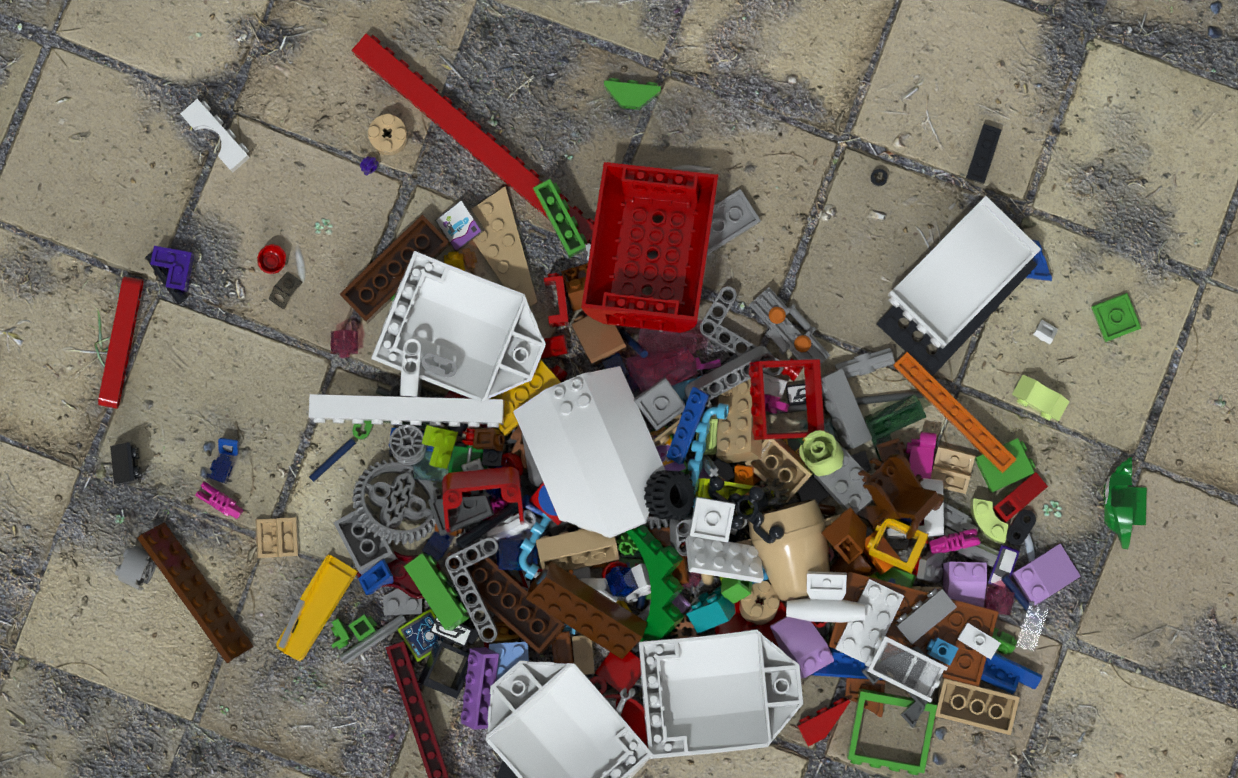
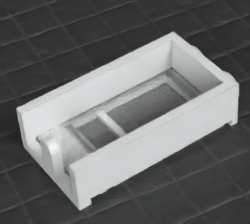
(905, 667)

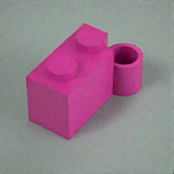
(921, 454)

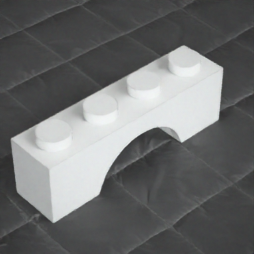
(200, 118)

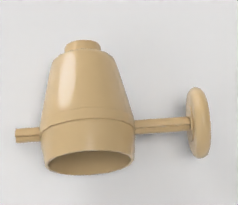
(798, 551)

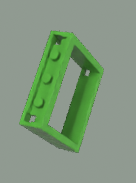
(878, 762)

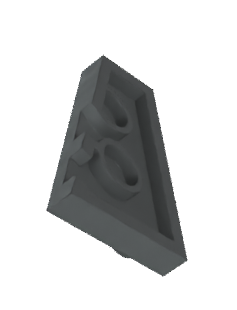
(470, 511)

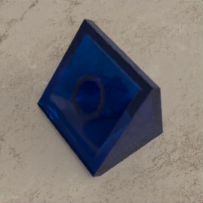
(509, 553)

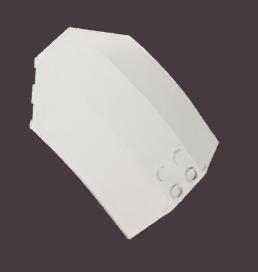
(464, 320)
(592, 451)
(716, 693)
(558, 725)

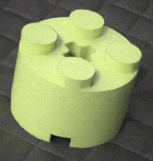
(821, 453)

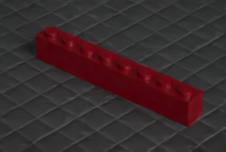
(417, 711)

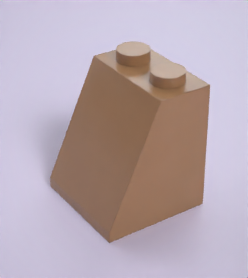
(597, 339)

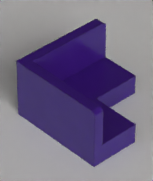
(179, 266)

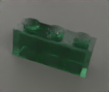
(894, 417)

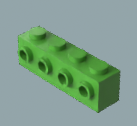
(559, 218)
(437, 592)

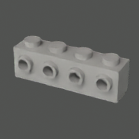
(844, 410)

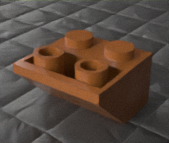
(574, 282)
(847, 535)

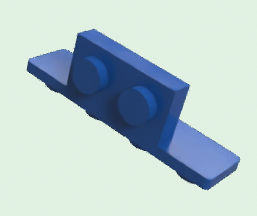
(687, 425)
(842, 666)
(1006, 674)

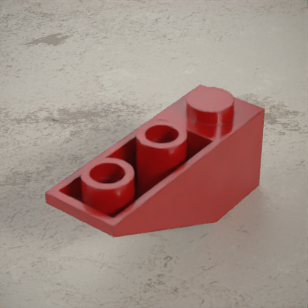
(1019, 497)
(819, 726)

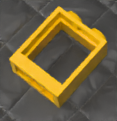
(920, 536)

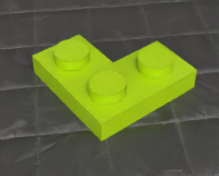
(443, 443)

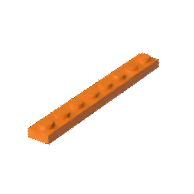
(955, 412)

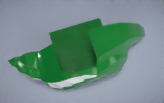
(1123, 504)

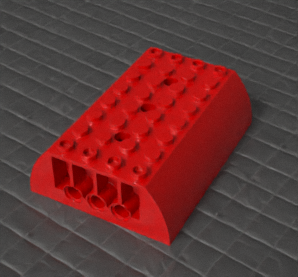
(626, 235)

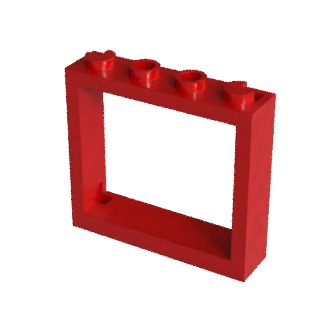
(813, 397)

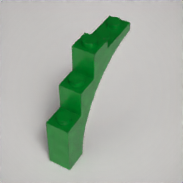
(660, 564)

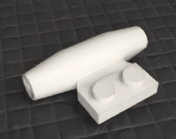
(826, 600)

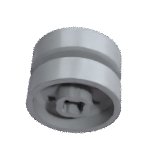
(412, 438)

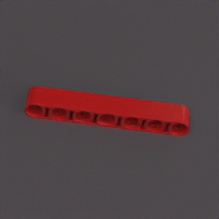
(120, 342)

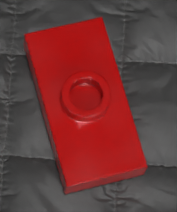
(555, 347)

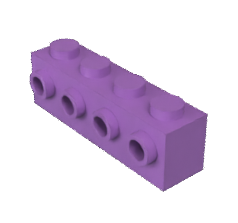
(479, 678)

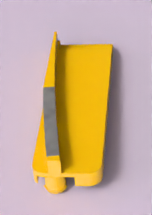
(315, 607)

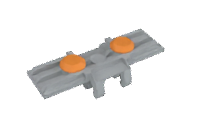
(782, 331)

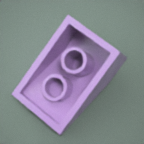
(1046, 574)
(965, 581)
(802, 644)

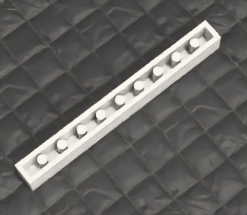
(406, 410)

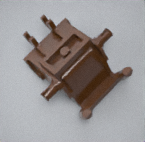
(899, 492)

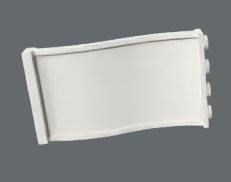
(963, 272)

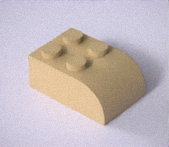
(781, 462)

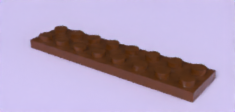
(195, 592)

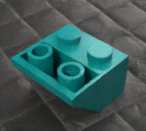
(710, 610)

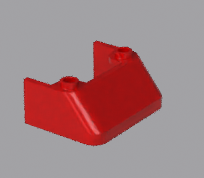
(457, 482)

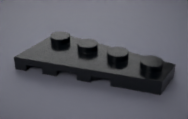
(814, 490)

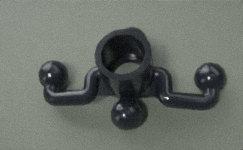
(745, 511)

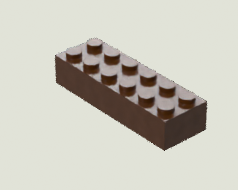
(380, 280)
(507, 600)
(586, 610)

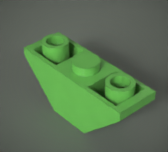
(631, 94)

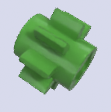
(626, 544)

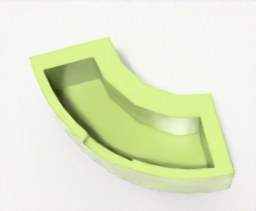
(1041, 398)
(987, 522)

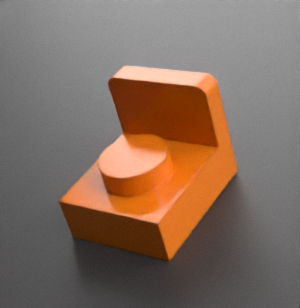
(746, 475)

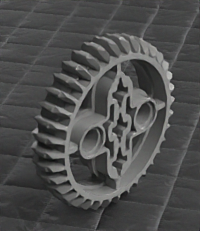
(385, 528)

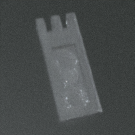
(1032, 626)

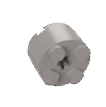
(136, 568)

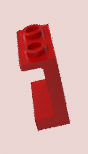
(562, 319)

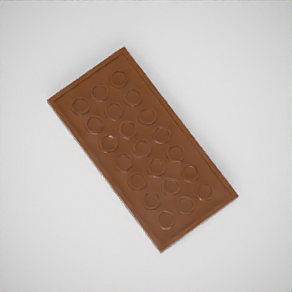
(967, 663)

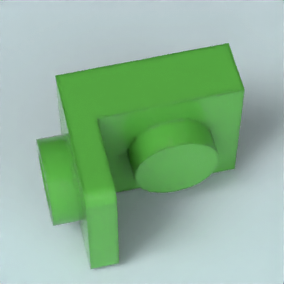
(340, 631)

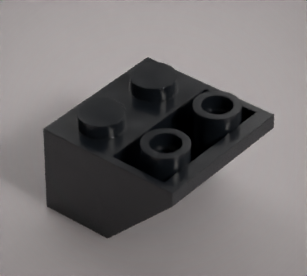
(125, 463)

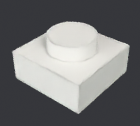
(1045, 332)

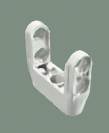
(410, 382)
(933, 521)

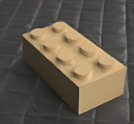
(735, 433)
(576, 549)
(976, 706)

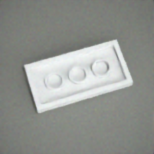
(724, 559)
(880, 610)

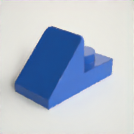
(376, 577)

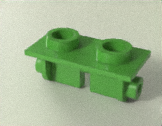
(1007, 642)

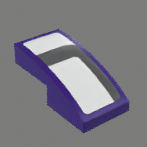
(1003, 565)

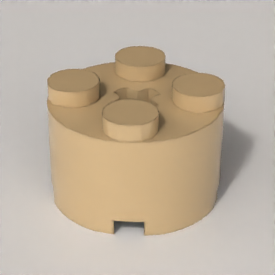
(386, 145)
(760, 613)

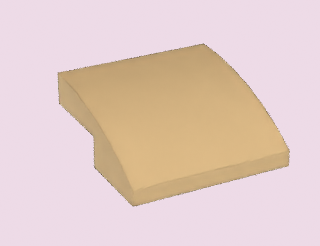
(953, 468)
(276, 537)

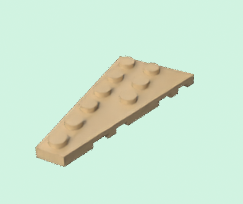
(502, 244)

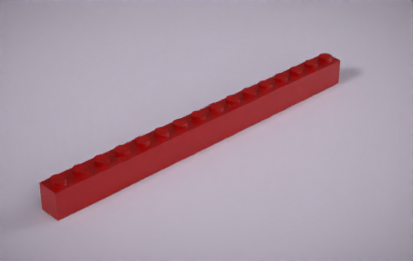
(457, 126)

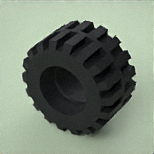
(669, 495)

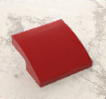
(620, 672)

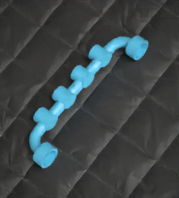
(699, 446)
(528, 545)

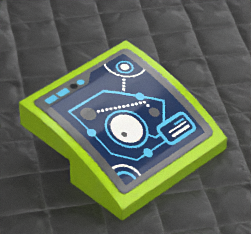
(418, 635)

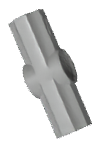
(866, 363)
(980, 552)

